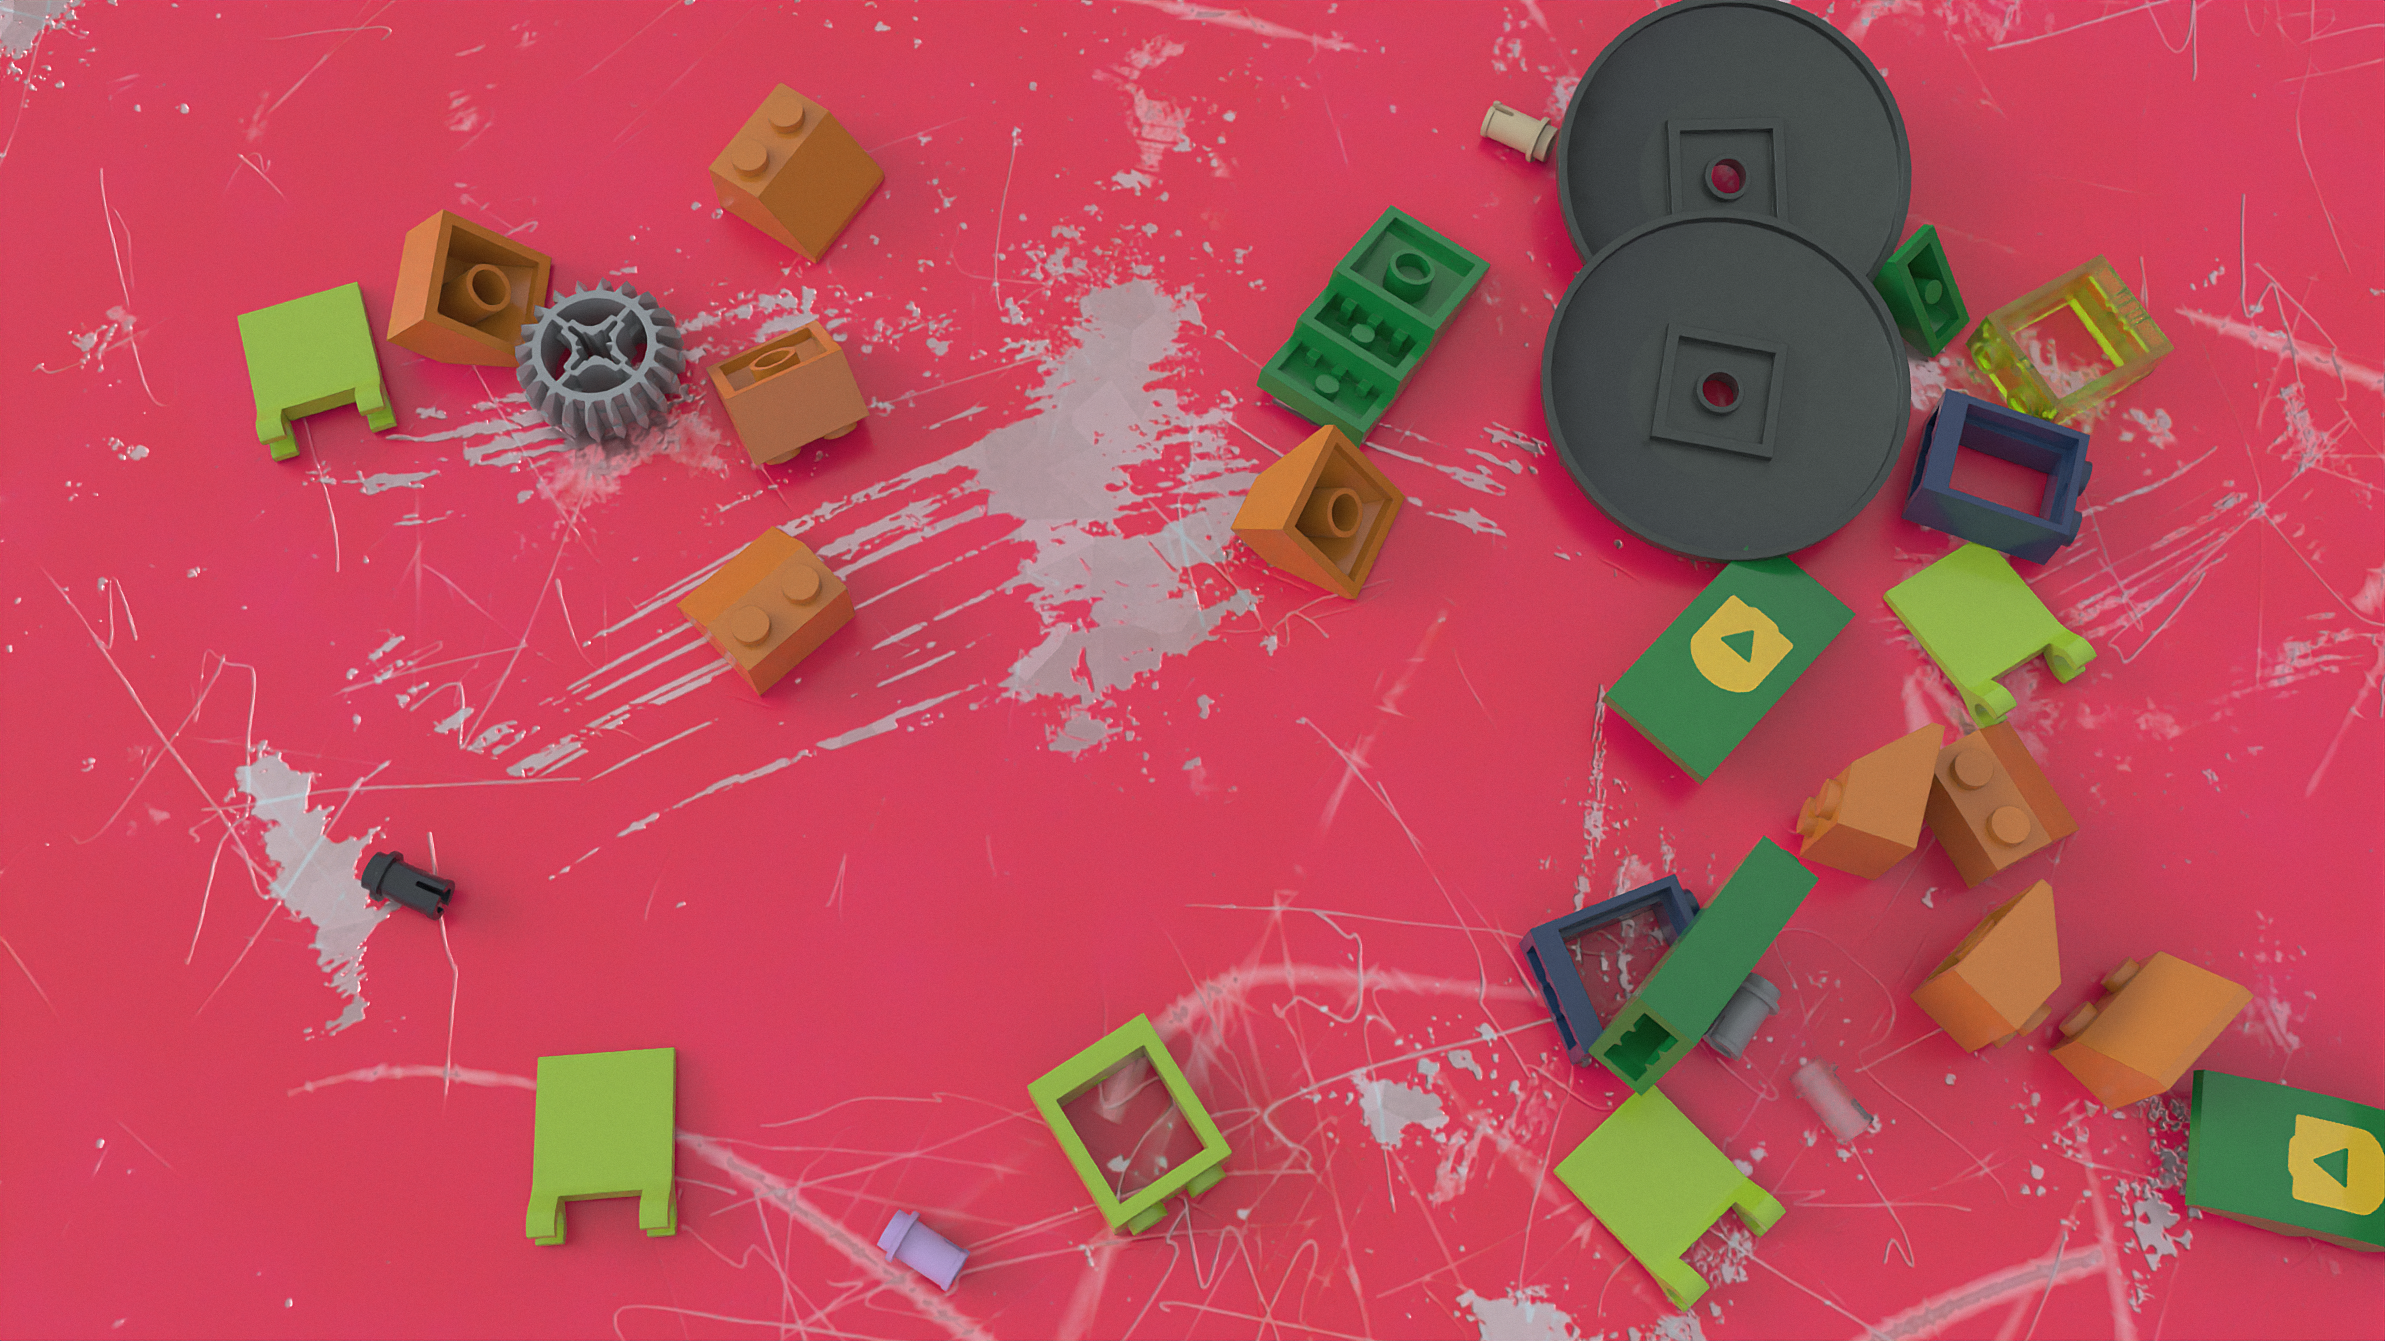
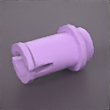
(922, 1249)

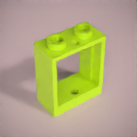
(1093, 1067)

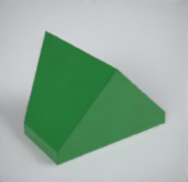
(1922, 293)

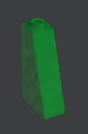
(1703, 967)

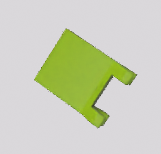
(311, 360)
(1983, 625)
(604, 1135)
(1662, 1188)

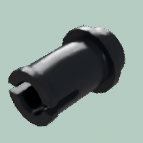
(405, 884)

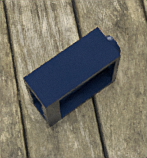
(2012, 437)
(1554, 968)

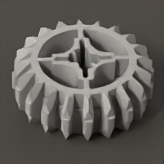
(596, 390)

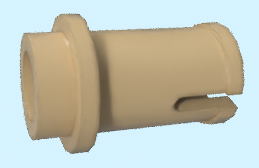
(1520, 131)

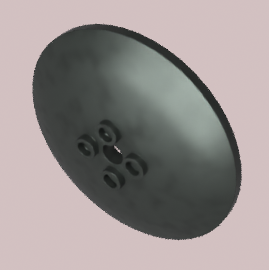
(1743, 90)
(1776, 320)

